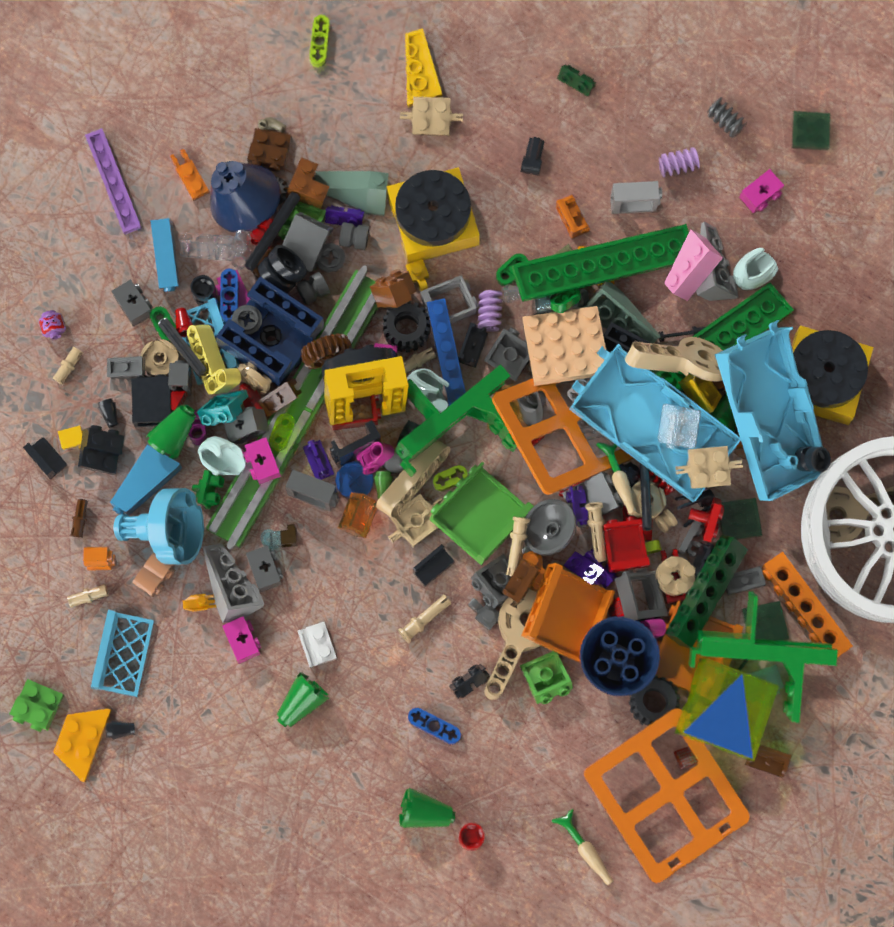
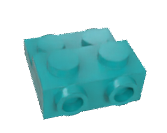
(222, 408)

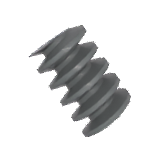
(725, 118)

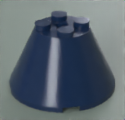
(243, 195)
(625, 641)

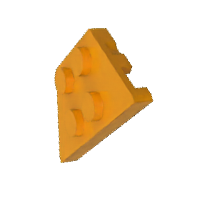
(80, 740)

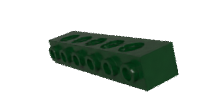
(706, 591)

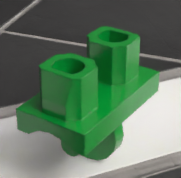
(206, 489)

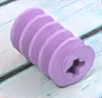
(679, 161)
(488, 310)

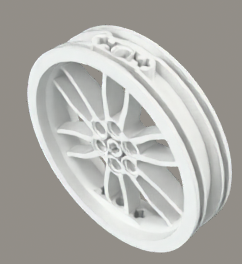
(816, 532)

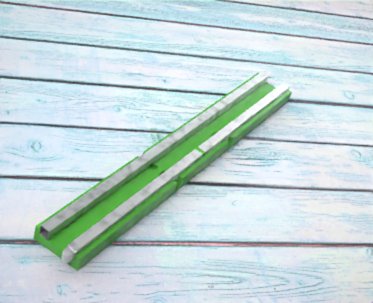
(246, 497)

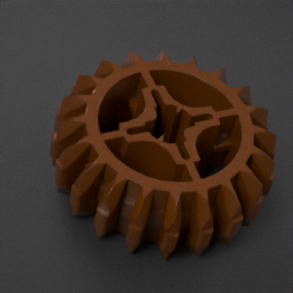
(324, 348)

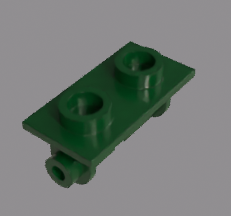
(572, 78)

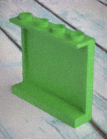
(478, 513)

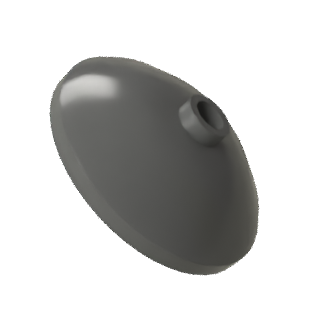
(544, 520)

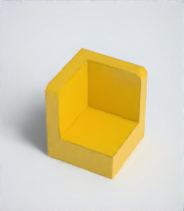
(71, 437)

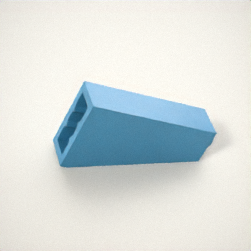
(165, 254)
(144, 479)

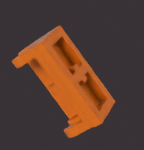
(572, 216)

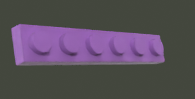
(113, 181)

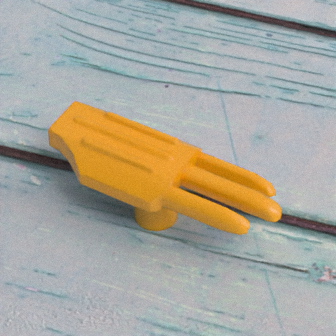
(198, 602)

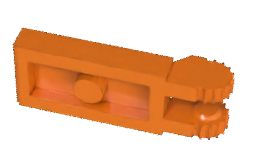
(190, 176)

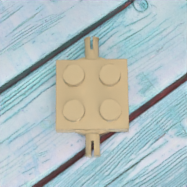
(431, 116)
(709, 467)
(414, 521)

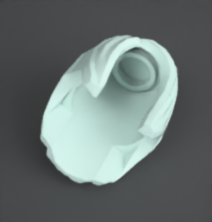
(754, 269)
(431, 387)
(221, 456)

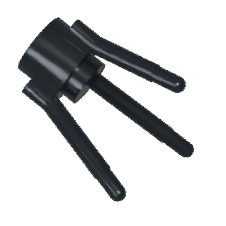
(704, 499)

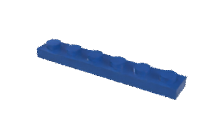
(446, 349)

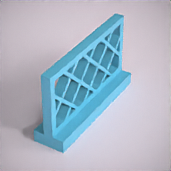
(214, 314)
(105, 650)

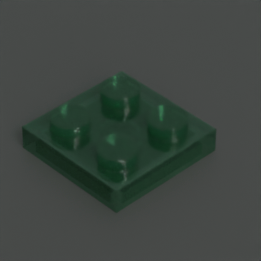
(810, 130)
(741, 519)
(769, 621)

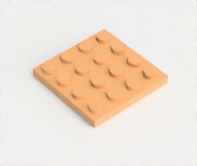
(564, 345)

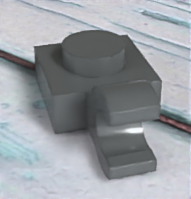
(486, 615)

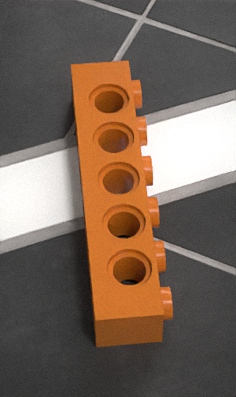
(805, 596)

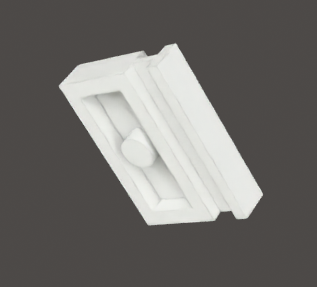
(317, 644)

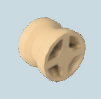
(665, 521)

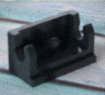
(472, 345)

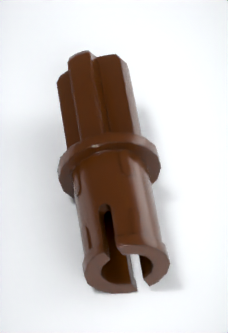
(79, 519)

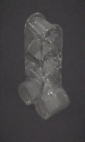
(217, 247)

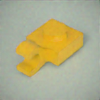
(418, 273)

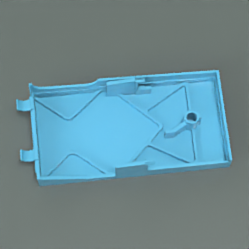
(770, 409)
(627, 410)

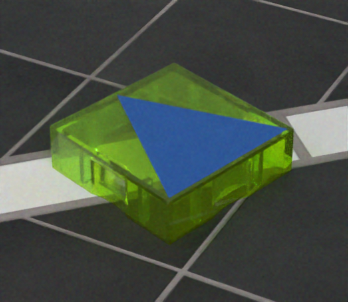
(727, 709)

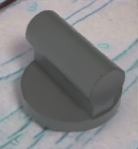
(584, 298)

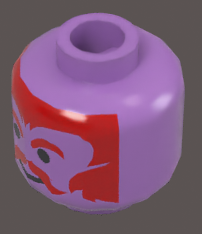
(52, 324)

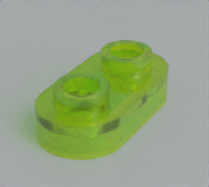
(282, 431)

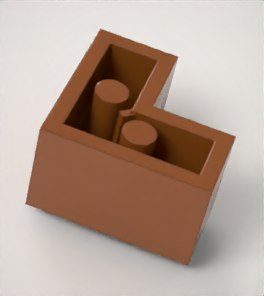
(302, 183)
(394, 289)

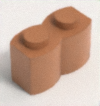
(153, 576)

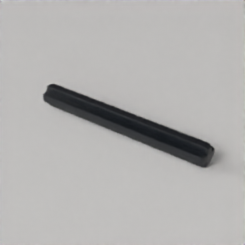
(272, 231)

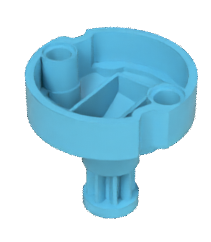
(171, 526)

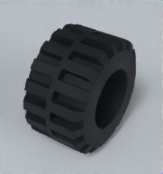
(406, 341)
(662, 686)

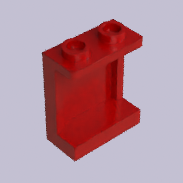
(625, 545)

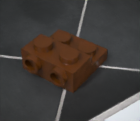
(269, 149)

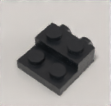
(100, 449)

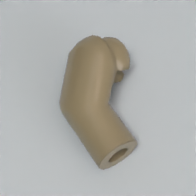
(271, 123)

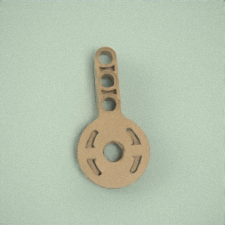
(690, 356)
(851, 510)
(513, 641)

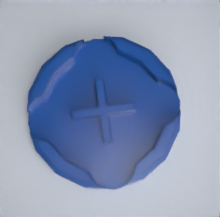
(351, 479)

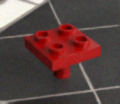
(709, 518)

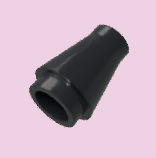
(108, 411)
(119, 729)

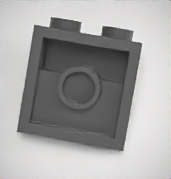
(509, 352)
(492, 581)

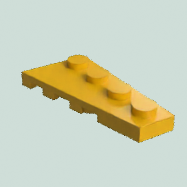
(419, 68)

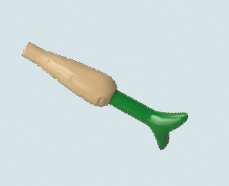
(619, 477)
(585, 848)

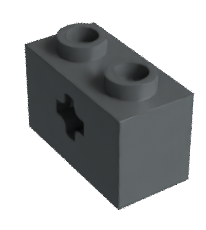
(125, 294)
(180, 377)
(247, 426)
(263, 579)

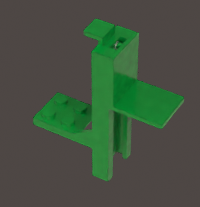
(474, 403)
(745, 646)

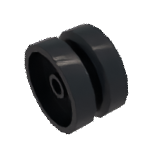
(282, 268)

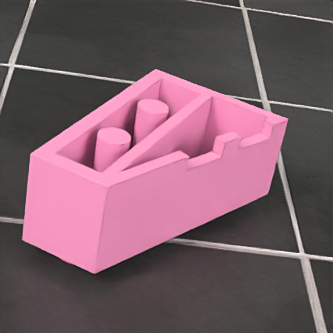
(692, 265)

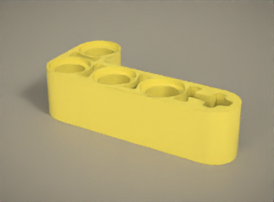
(204, 345)

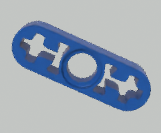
(234, 282)
(450, 727)

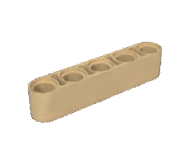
(406, 487)

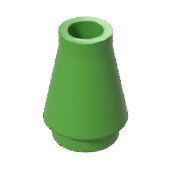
(382, 481)

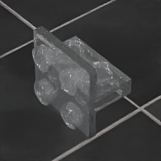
(679, 426)

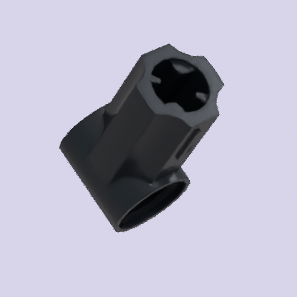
(532, 160)

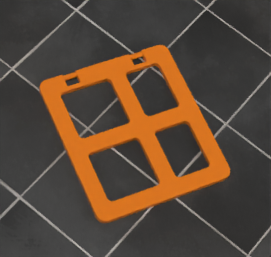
(563, 419)
(671, 791)

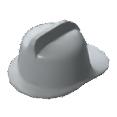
(532, 408)

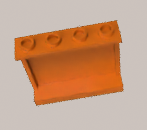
(565, 611)
(675, 658)

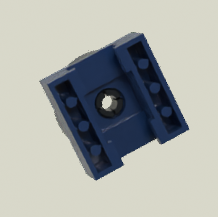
(281, 317)

